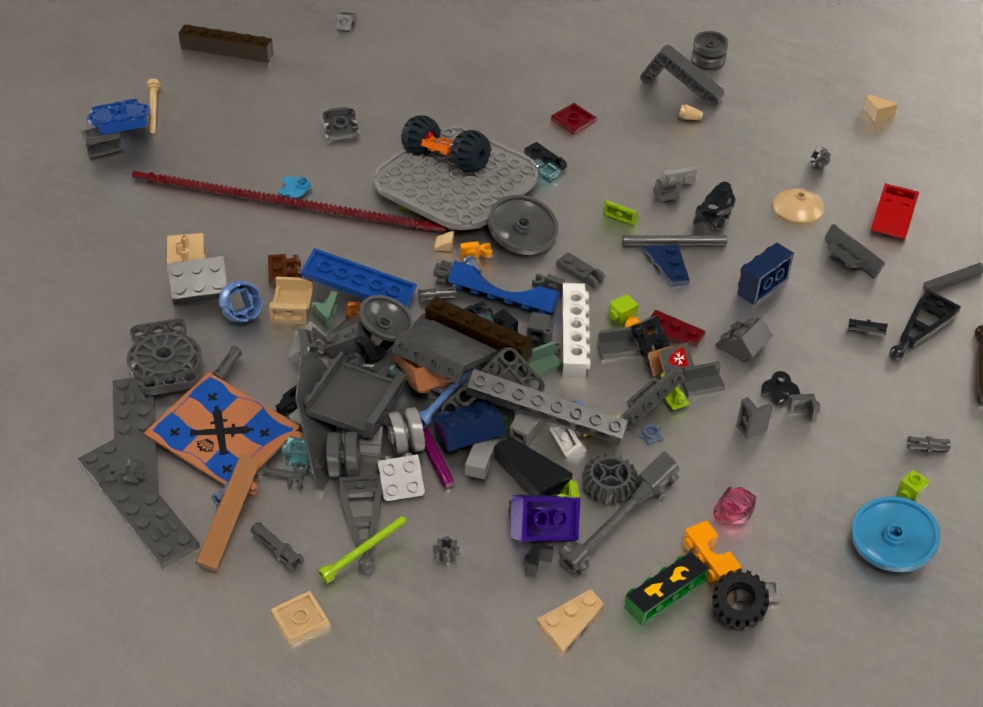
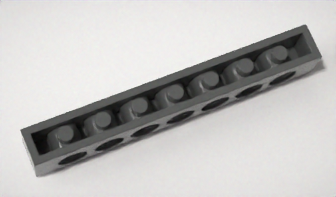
(546, 407)

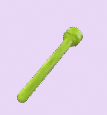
(329, 572)

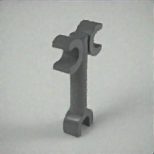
(293, 477)

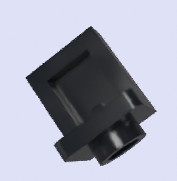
(538, 553)

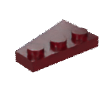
(678, 330)

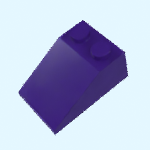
(544, 517)

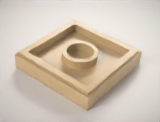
(300, 618)

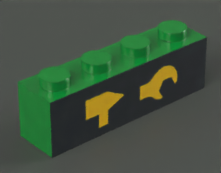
(666, 587)

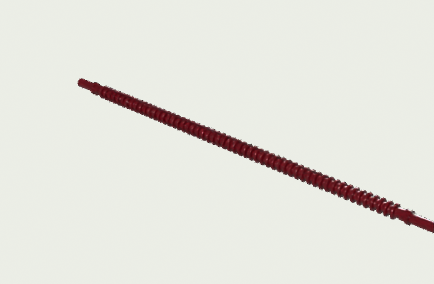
(151, 177)

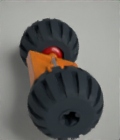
(468, 150)

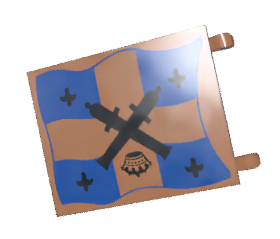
(218, 424)

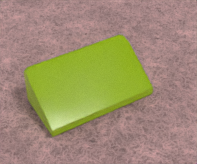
(620, 213)

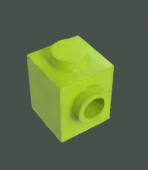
(622, 308)

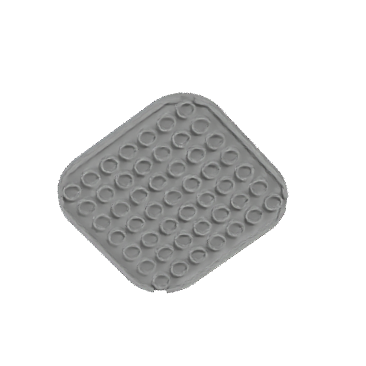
(447, 194)

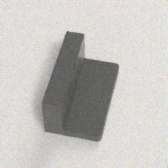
(616, 343)
(702, 379)
(753, 420)

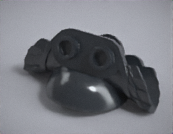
(724, 199)

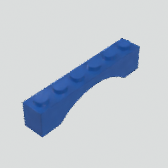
(469, 276)

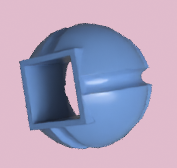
(250, 297)

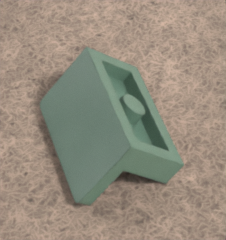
(544, 360)

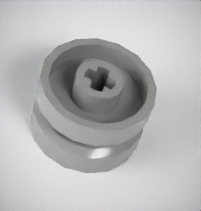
(405, 431)

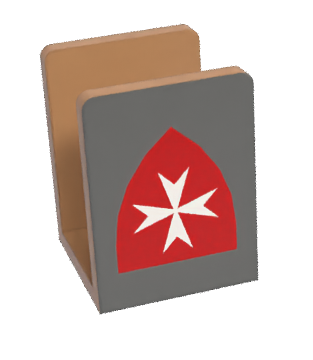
(666, 358)

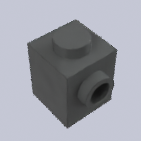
(536, 326)

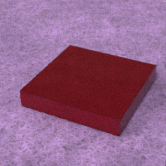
(573, 118)

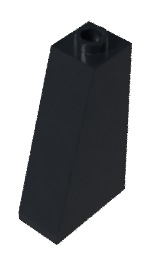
(531, 469)

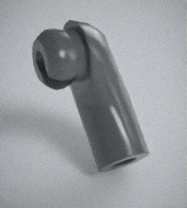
(547, 337)

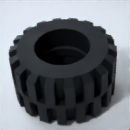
(743, 581)

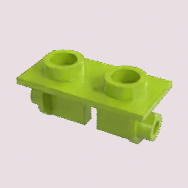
(676, 398)

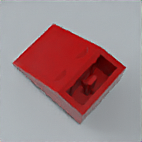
(894, 211)

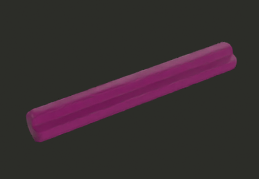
(437, 459)

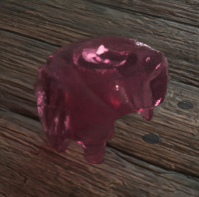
(735, 506)

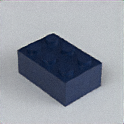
(765, 273)
(468, 425)

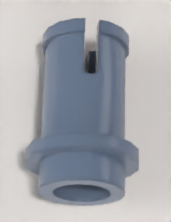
(471, 260)

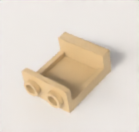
(291, 300)

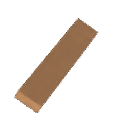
(227, 512)

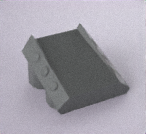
(340, 123)

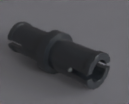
(867, 326)

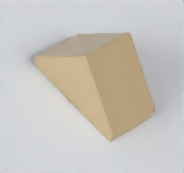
(879, 108)

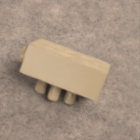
(185, 247)

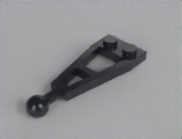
(935, 304)

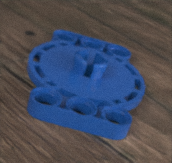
(119, 116)

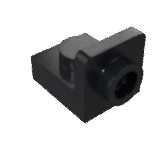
(370, 351)

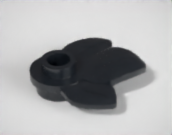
(779, 389)

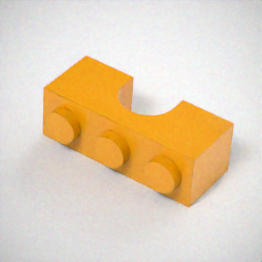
(700, 541)

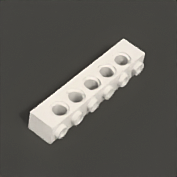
(574, 330)

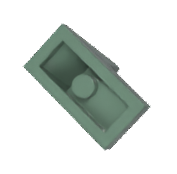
(326, 311)

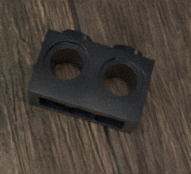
(654, 336)

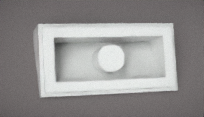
(567, 440)

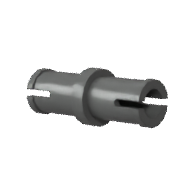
(442, 293)
(928, 443)

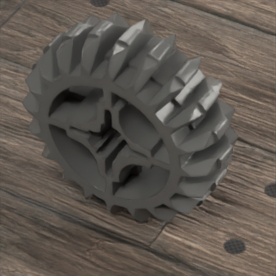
(610, 473)

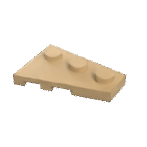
(570, 619)

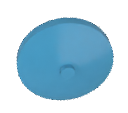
(895, 534)

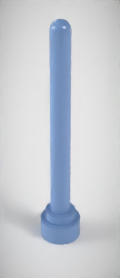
(426, 415)

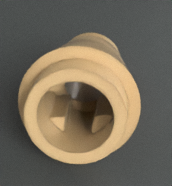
(690, 113)

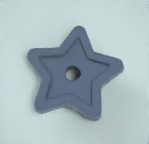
(651, 429)

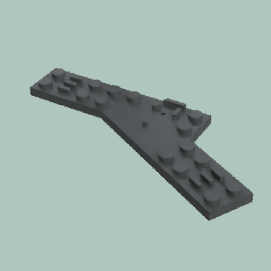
(139, 502)

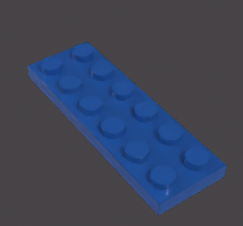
(355, 278)

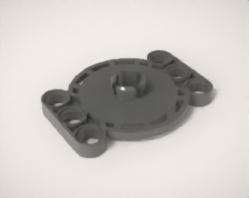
(177, 364)

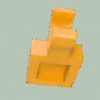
(475, 250)

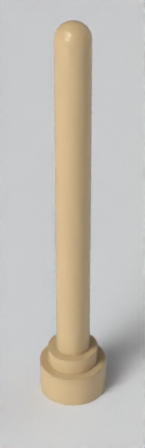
(153, 87)

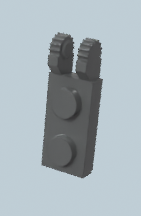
(580, 269)

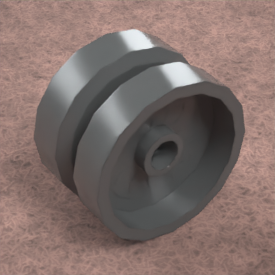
(710, 49)
(340, 454)

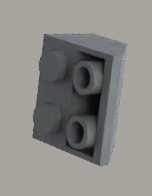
(745, 338)

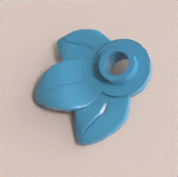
(295, 186)

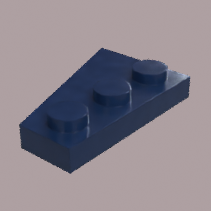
(670, 262)

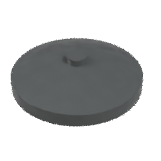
(523, 224)

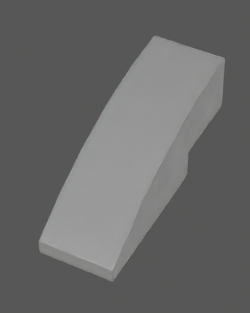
(481, 458)

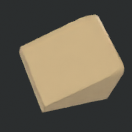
(444, 242)

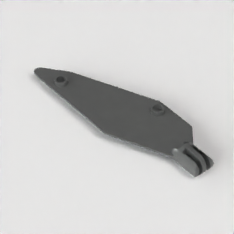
(314, 430)

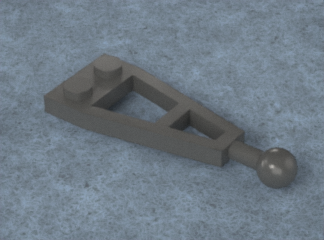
(355, 488)

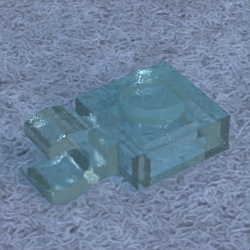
(547, 171)

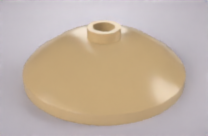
(798, 206)

